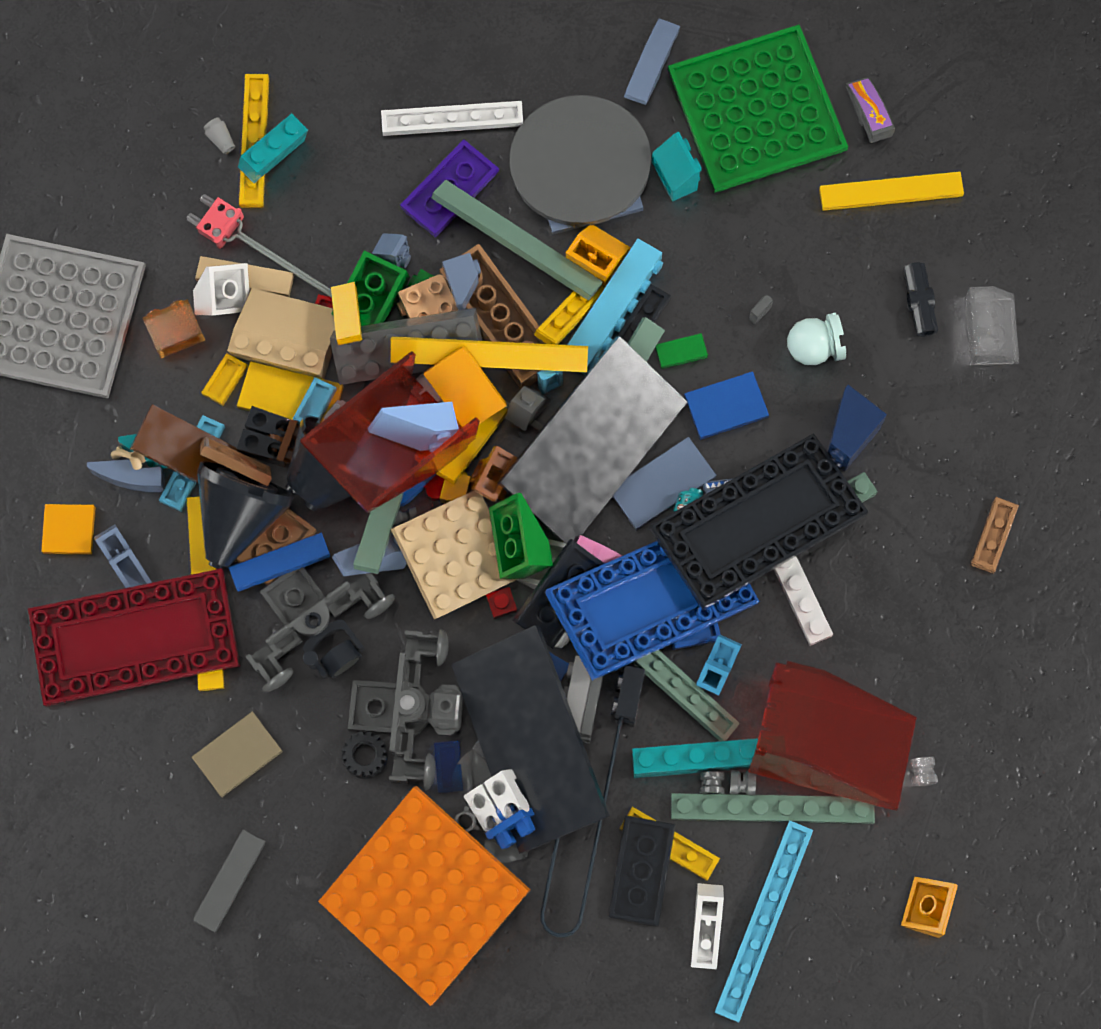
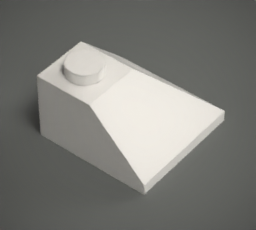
(221, 290)

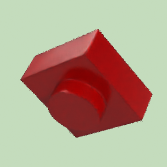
(501, 603)

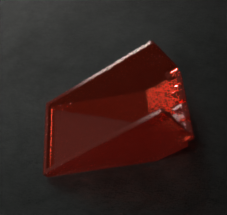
(371, 465)
(833, 737)

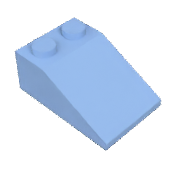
(416, 425)

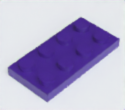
(464, 169)

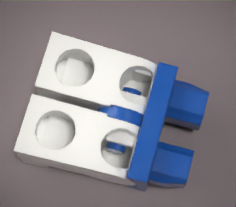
(501, 808)

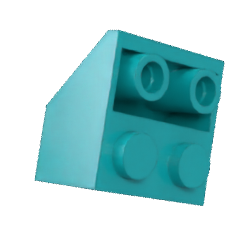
(677, 167)

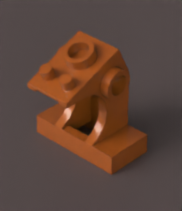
(488, 474)

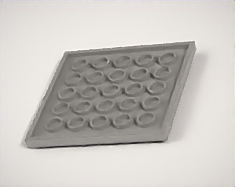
(64, 314)

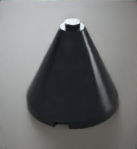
(235, 511)

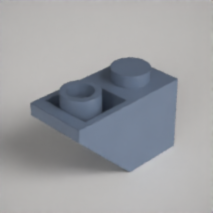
(393, 249)

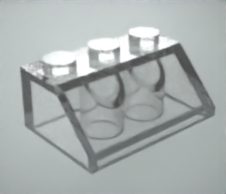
(991, 326)

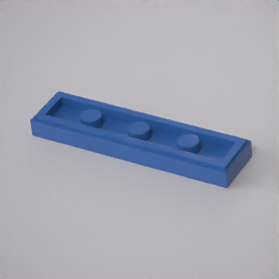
(279, 562)

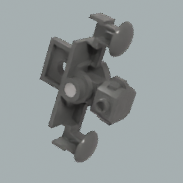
(409, 708)

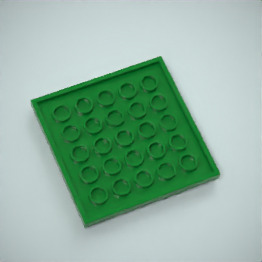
(757, 108)

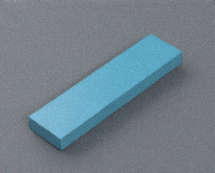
(180, 487)

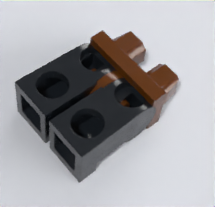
(268, 437)

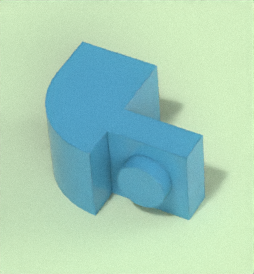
(719, 664)

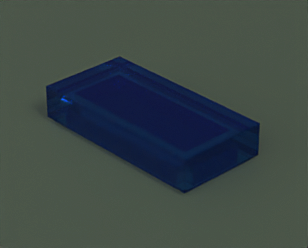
(447, 767)

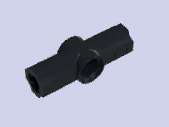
(920, 299)

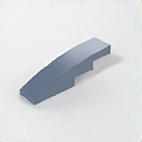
(652, 61)

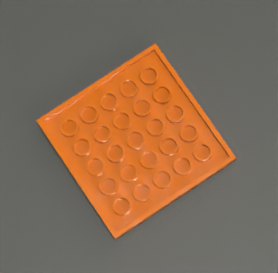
(424, 895)

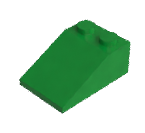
(377, 287)
(518, 539)

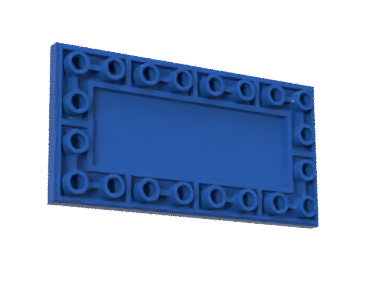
(634, 609)

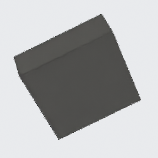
(760, 309)

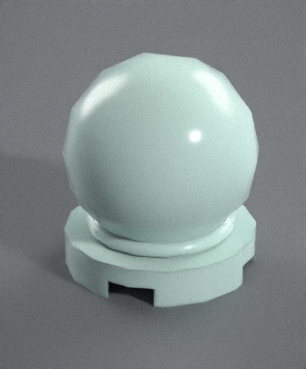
(814, 340)

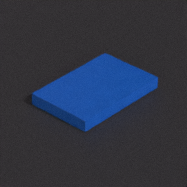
(726, 405)

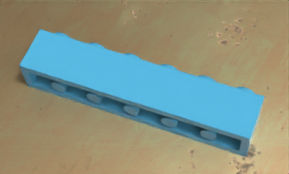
(617, 300)

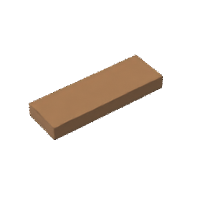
(994, 535)

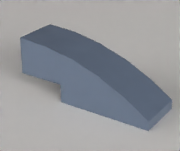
(123, 475)
(121, 557)

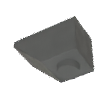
(526, 407)

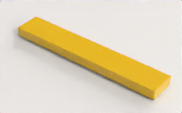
(254, 128)
(891, 191)

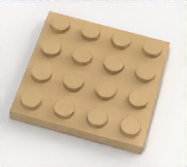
(451, 553)

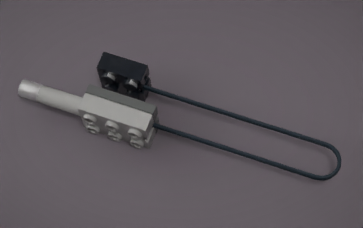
(583, 701)

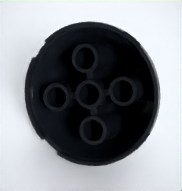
(309, 477)

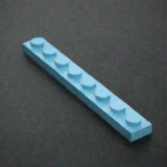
(763, 921)

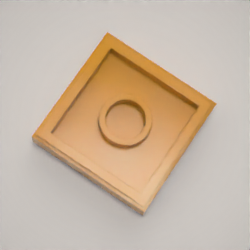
(68, 529)

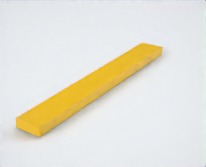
(495, 354)
(199, 564)

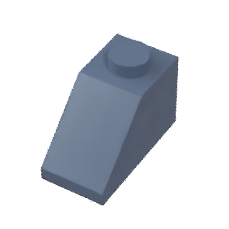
(462, 278)

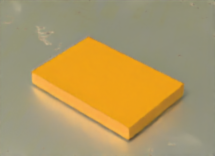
(465, 385)

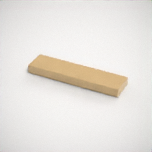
(259, 277)

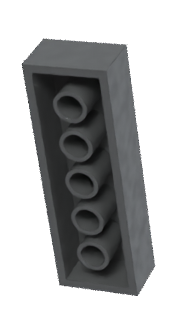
(372, 355)

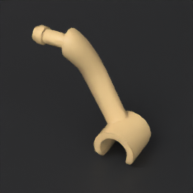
(135, 458)

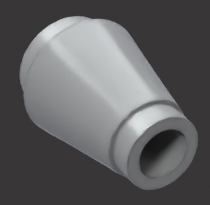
(218, 133)

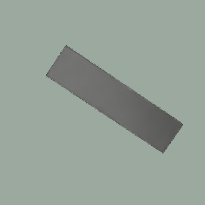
(229, 881)

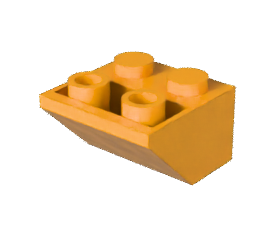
(597, 253)

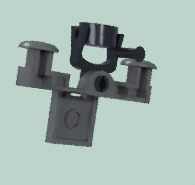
(297, 603)

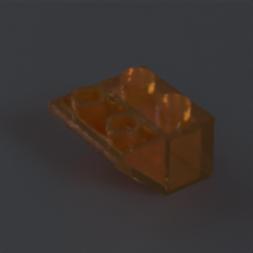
(173, 328)

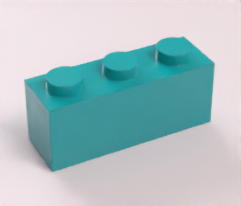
(272, 148)

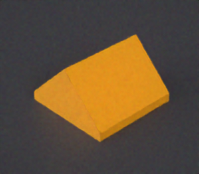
(929, 906)

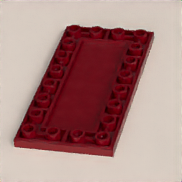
(133, 637)

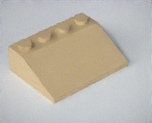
(284, 333)

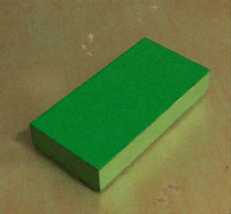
(681, 351)

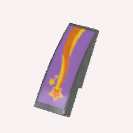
(870, 109)

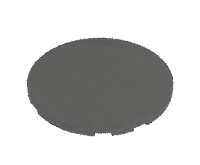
(580, 160)

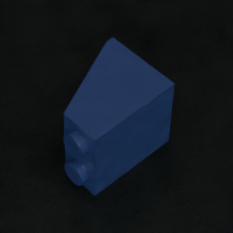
(853, 428)

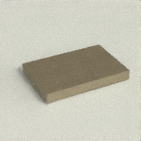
(237, 754)

